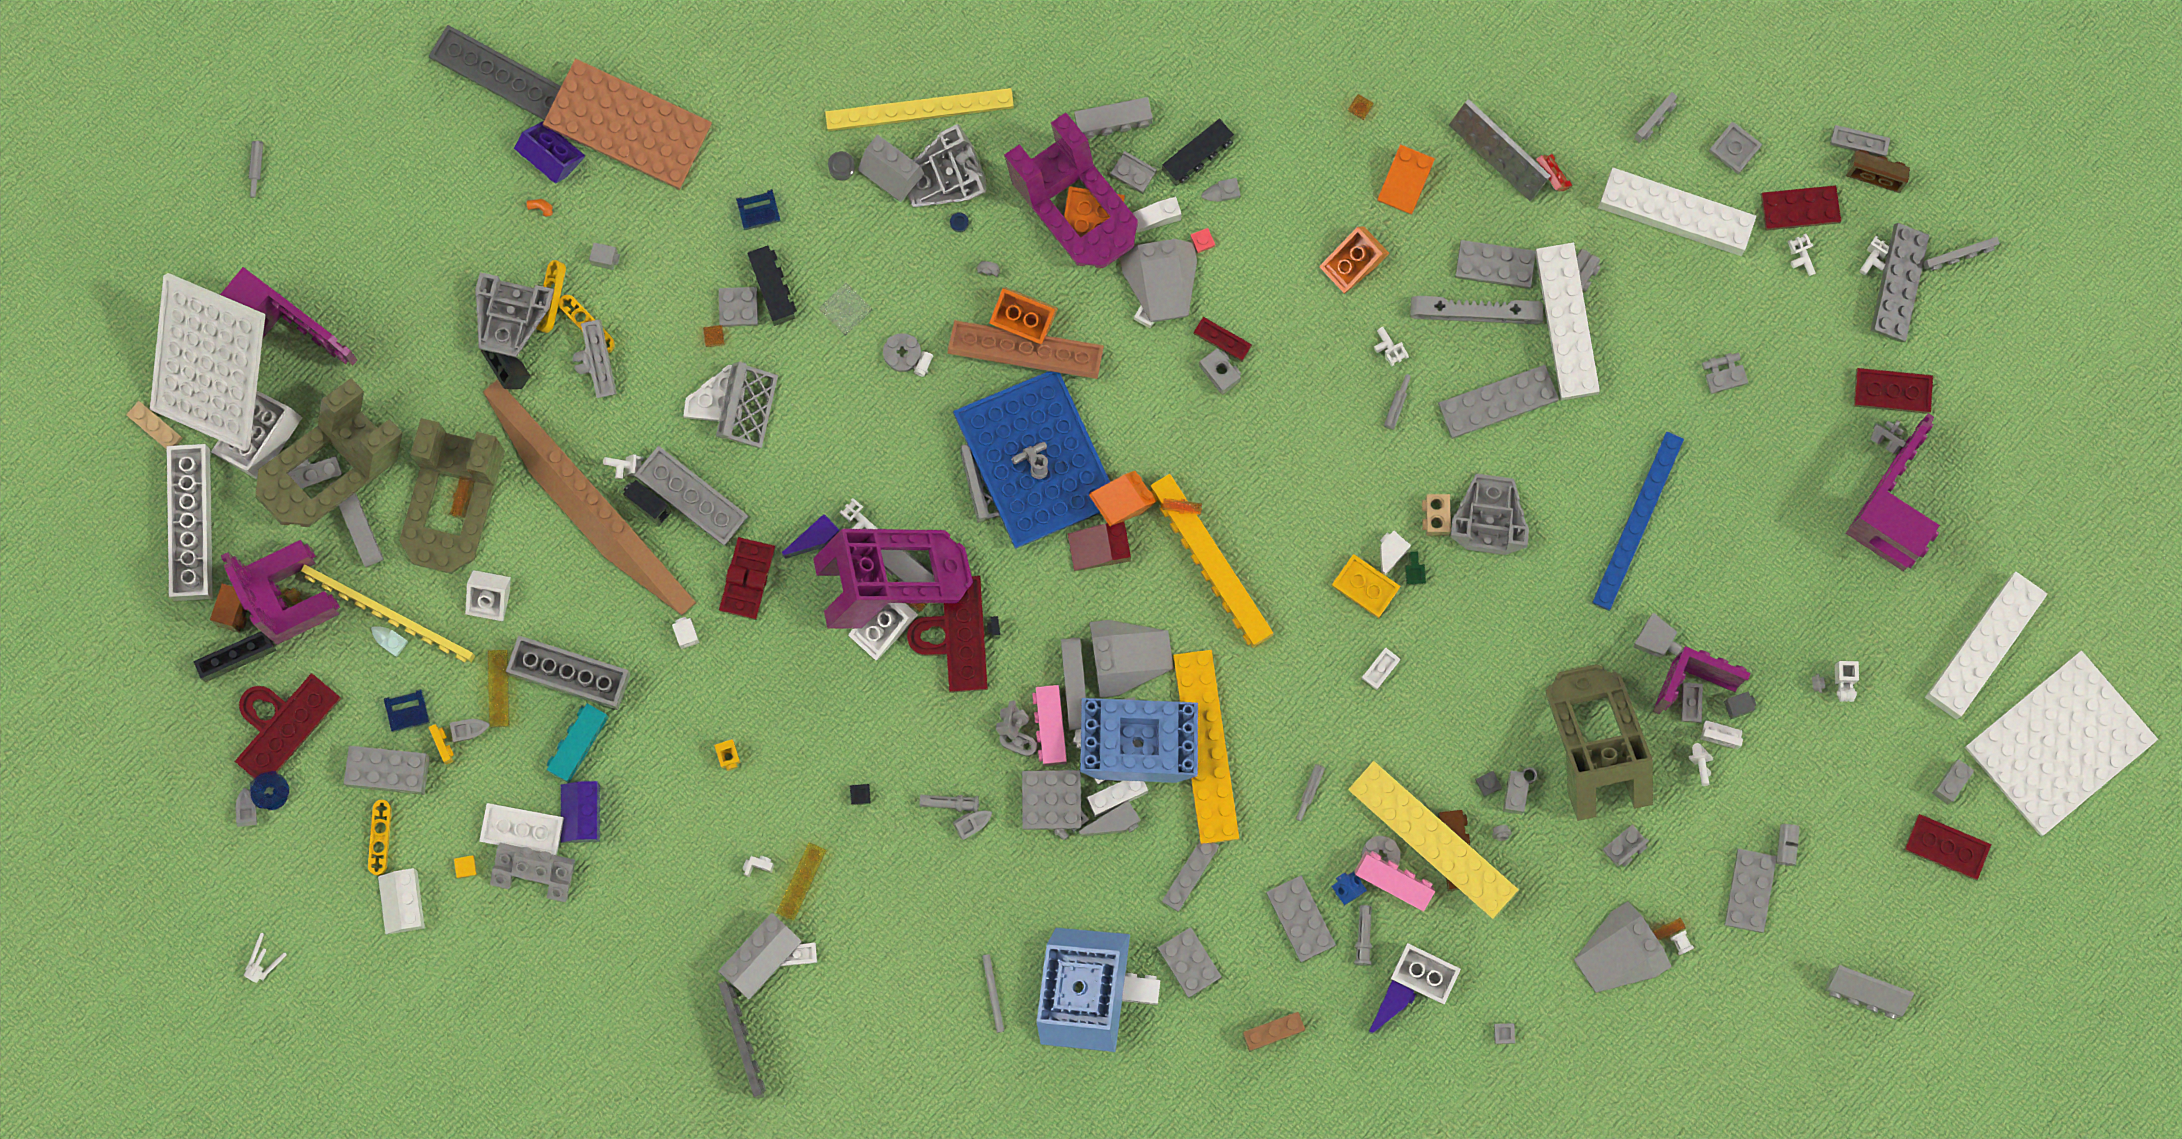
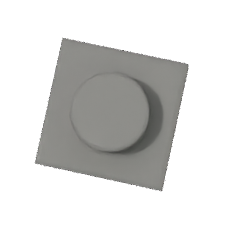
(1504, 1034)

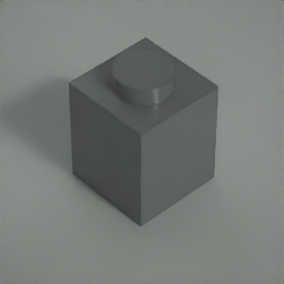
(1740, 705)

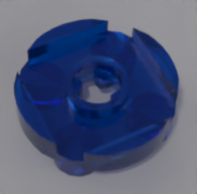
(272, 780)

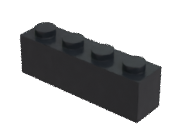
(1198, 152)
(771, 285)
(234, 656)

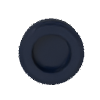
(959, 222)

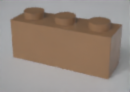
(1273, 1031)

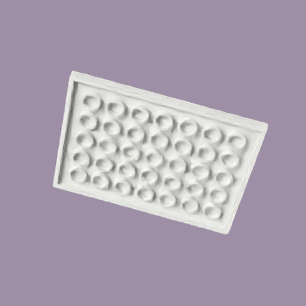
(207, 361)
(2061, 743)

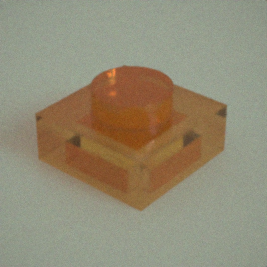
(1360, 107)
(713, 336)

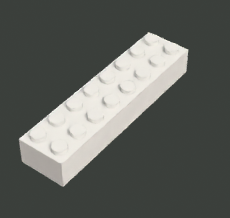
(1677, 211)
(1567, 321)
(189, 522)
(1986, 645)

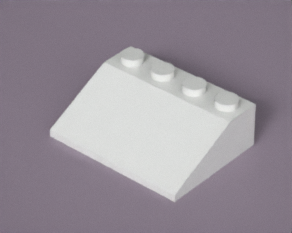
(270, 431)

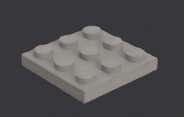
(1051, 799)

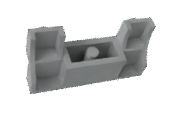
(533, 866)

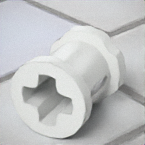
(1682, 942)

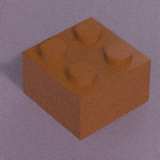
(228, 610)

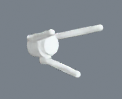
(254, 970)

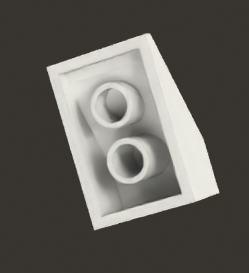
(884, 628)

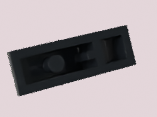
(508, 370)

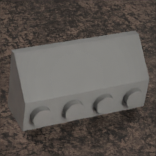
(760, 956)
(1868, 991)

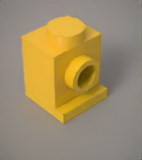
(725, 748)

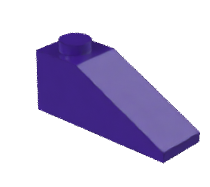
(814, 538)
(1395, 1000)

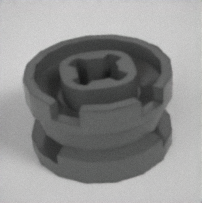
(841, 165)

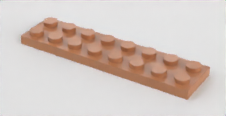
(1006, 347)

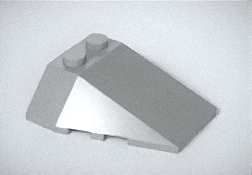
(943, 177)
(1161, 277)
(508, 313)
(1491, 517)
(1128, 655)
(1622, 951)

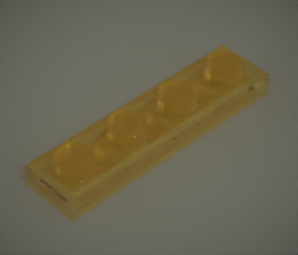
(498, 688)
(801, 881)

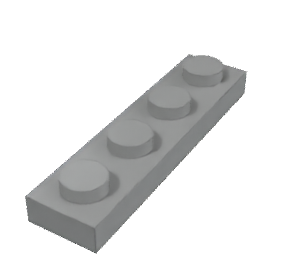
(1953, 257)
(1190, 875)

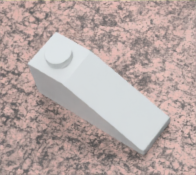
(1158, 214)

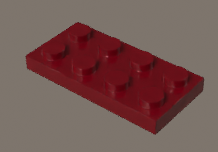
(1800, 208)
(1893, 390)
(1947, 847)

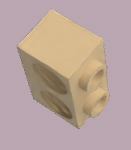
(1441, 515)

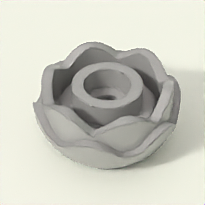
(988, 268)

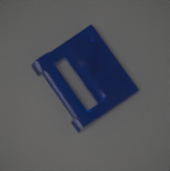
(758, 215)
(409, 716)

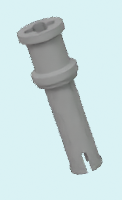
(959, 803)
(1363, 945)

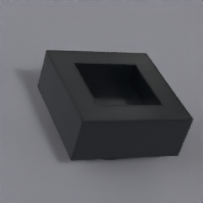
(993, 627)
(860, 794)

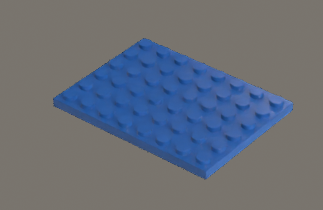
(1022, 418)

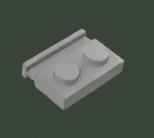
(1133, 172)

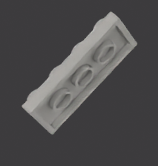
(1495, 264)
(1750, 890)
(1300, 919)

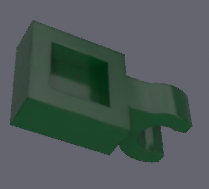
(1414, 572)

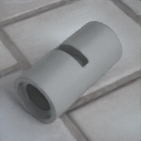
(1788, 844)

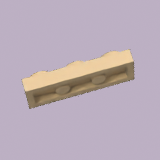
(153, 425)

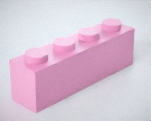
(1051, 725)
(1395, 881)

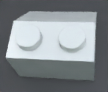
(487, 595)

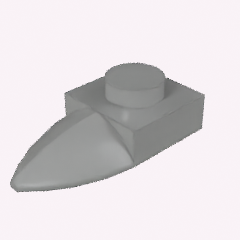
(1222, 191)
(467, 729)
(245, 809)
(971, 823)

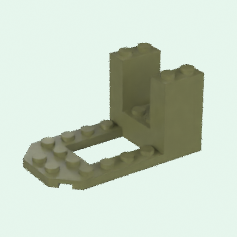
(355, 438)
(454, 457)
(1603, 760)

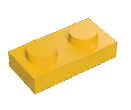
(445, 751)

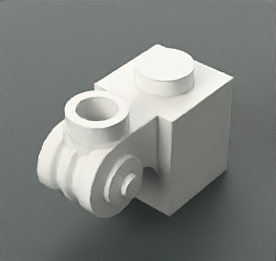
(1846, 675)

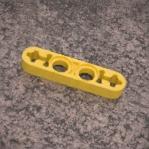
(558, 274)
(575, 303)
(379, 837)

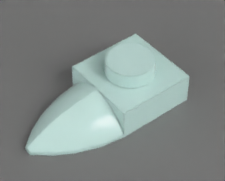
(389, 640)

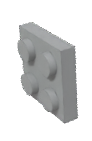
(1735, 147)
(738, 306)

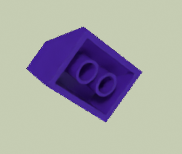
(548, 152)
(580, 811)

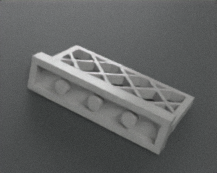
(732, 399)
(975, 486)

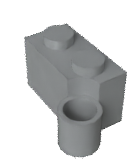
(1517, 791)

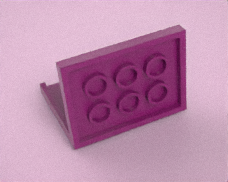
(1702, 666)

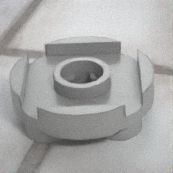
(894, 344)
(1385, 844)

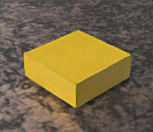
(465, 866)

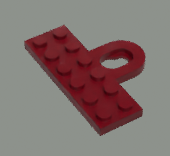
(962, 643)
(287, 728)

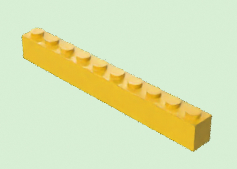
(1214, 565)

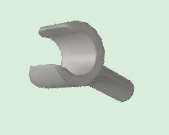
(963, 158)

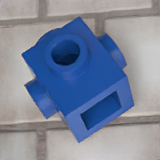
(1348, 887)

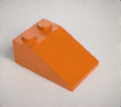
(1406, 179)
(1354, 259)
(1123, 498)

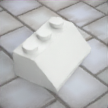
(401, 901)
(1425, 973)

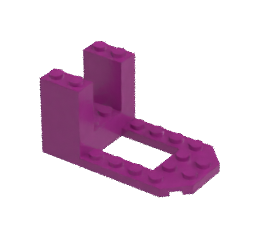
(1057, 169)
(254, 293)
(1888, 523)
(859, 563)
(261, 595)

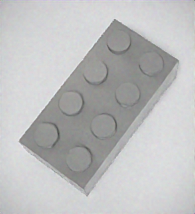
(386, 770)

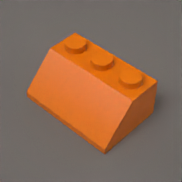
(1023, 315)

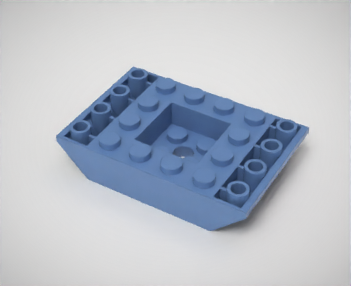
(1164, 727)
(1093, 1015)

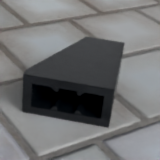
(647, 502)

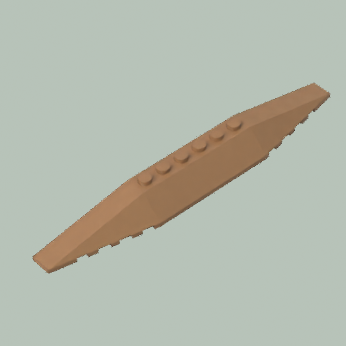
(584, 502)

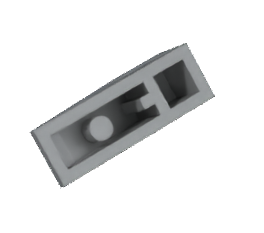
(1116, 821)

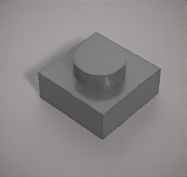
(1488, 783)

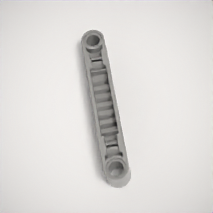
(1527, 311)

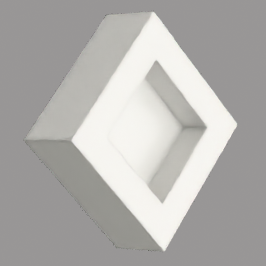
(1142, 318)

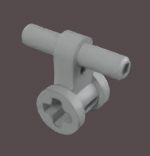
(1038, 461)

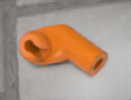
(540, 204)

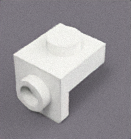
(761, 863)

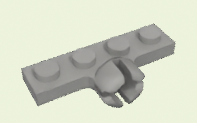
(596, 359)
(312, 473)

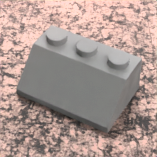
(889, 168)

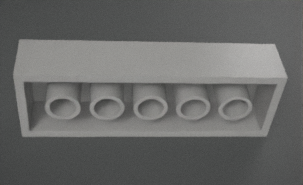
(568, 672)

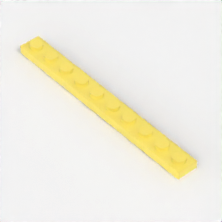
(919, 109)
(394, 618)

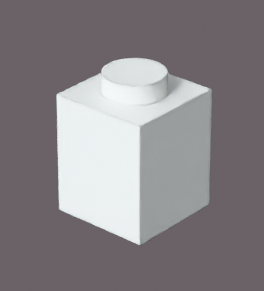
(685, 632)

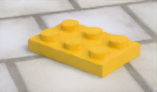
(1366, 586)

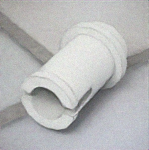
(923, 364)

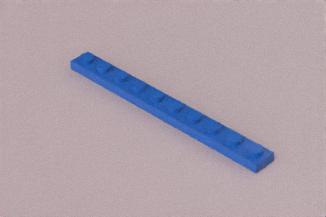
(1637, 521)

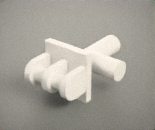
(1877, 249)
(1804, 259)
(1394, 352)
(631, 465)
(862, 521)
(1700, 757)

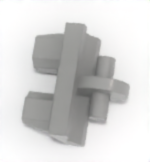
(1895, 441)
(1012, 720)

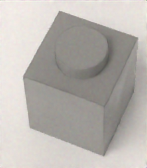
(604, 256)

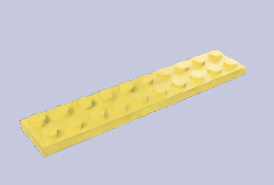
(1433, 840)

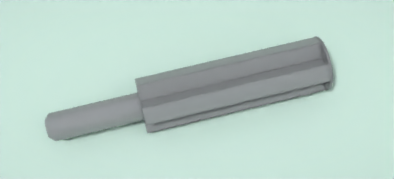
(255, 165)
(1397, 404)
(1310, 789)

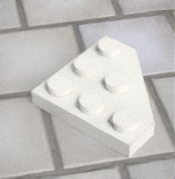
(709, 399)

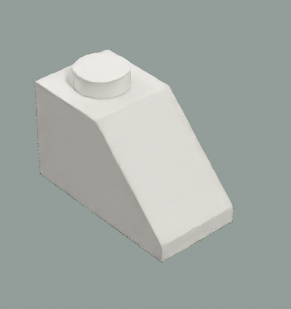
(1392, 550)

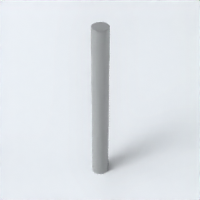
(993, 993)

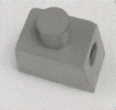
(1657, 638)

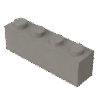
(1114, 117)
(906, 566)

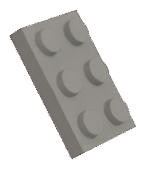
(1189, 962)

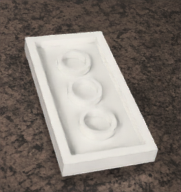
(521, 828)

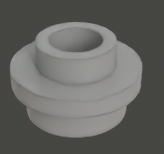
(1818, 683)
(1501, 833)

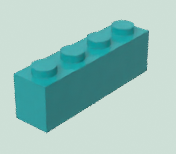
(577, 743)

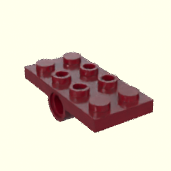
(747, 578)

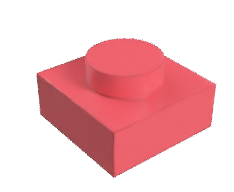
(1202, 240)

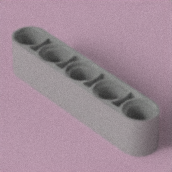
(360, 530)
(1073, 679)

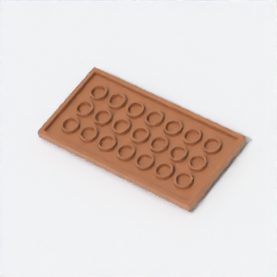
(627, 124)

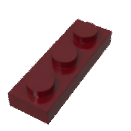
(1222, 339)

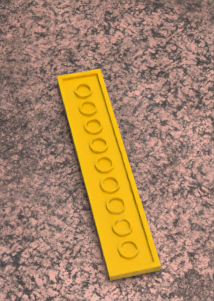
(1213, 783)

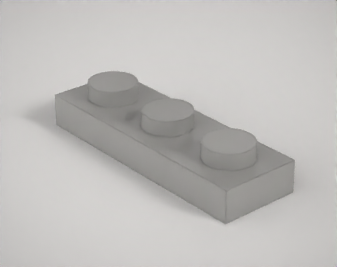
(1657, 118)
(1859, 140)

